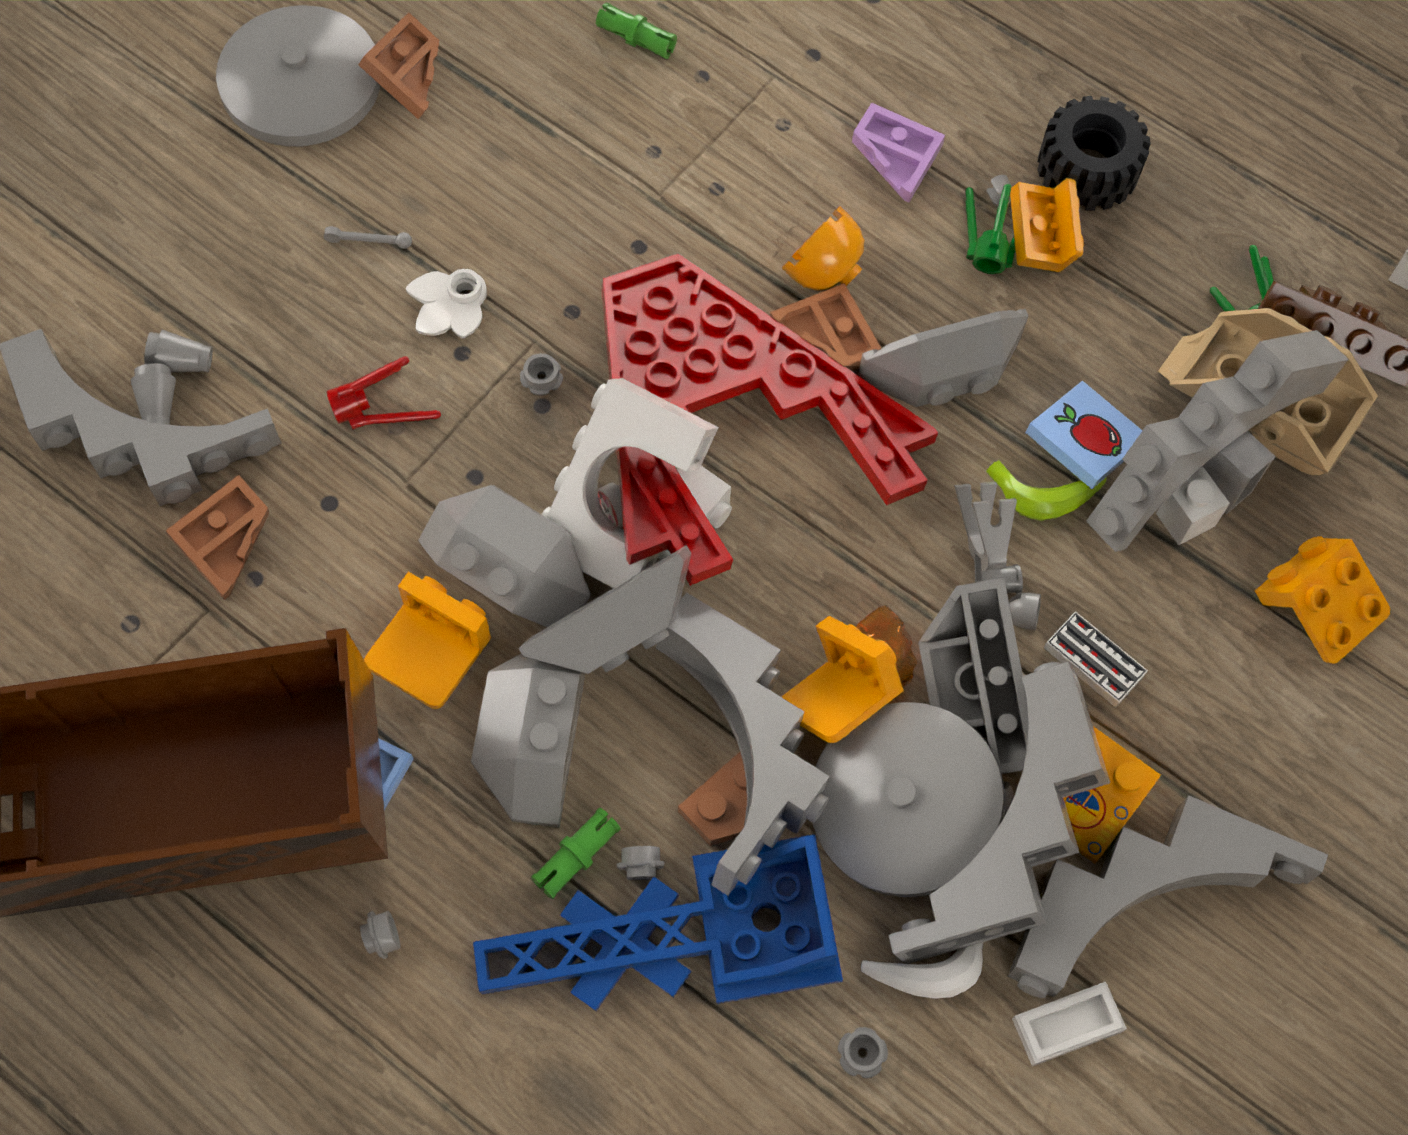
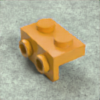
(1046, 225)

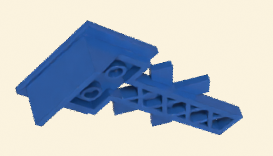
(741, 957)

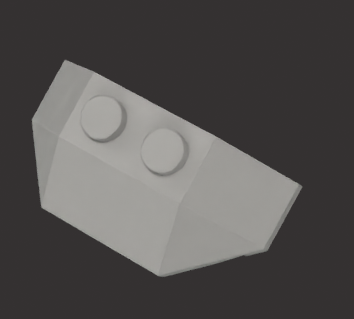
(946, 360)
(507, 554)
(616, 620)
(977, 669)
(528, 737)

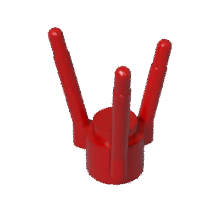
(351, 400)

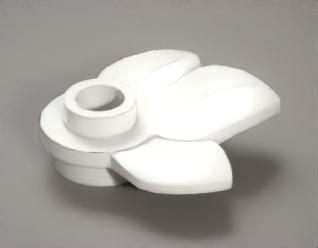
(445, 306)

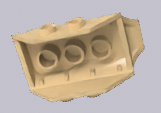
(1304, 434)

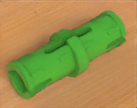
(636, 30)
(575, 853)

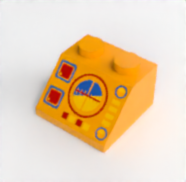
(1104, 810)

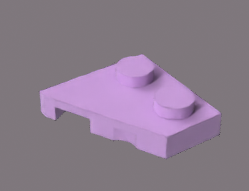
(897, 148)

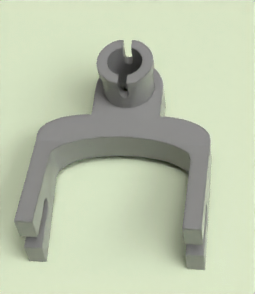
(989, 542)

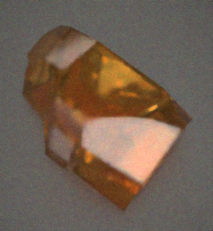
(888, 627)

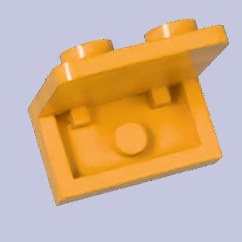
(1329, 594)
(429, 642)
(847, 687)

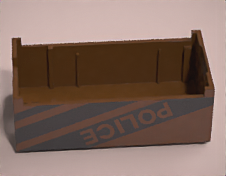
(190, 774)

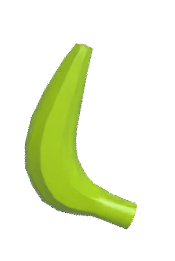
(1041, 502)

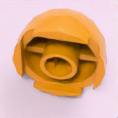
(829, 254)

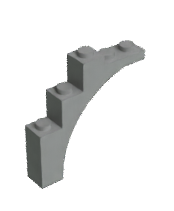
(1220, 411)
(115, 442)
(739, 676)

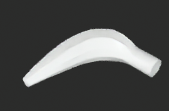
(931, 980)

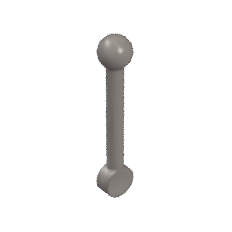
(334, 234)

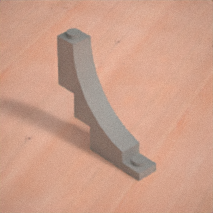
(1199, 850)
(998, 887)

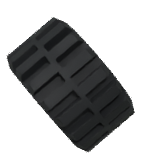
(1097, 127)

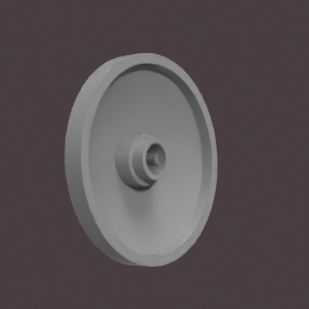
(296, 76)
(909, 799)

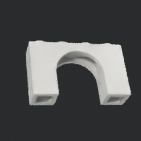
(621, 418)

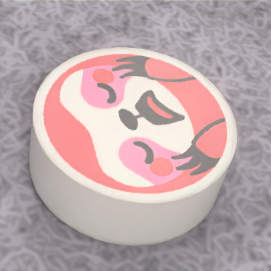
(611, 503)

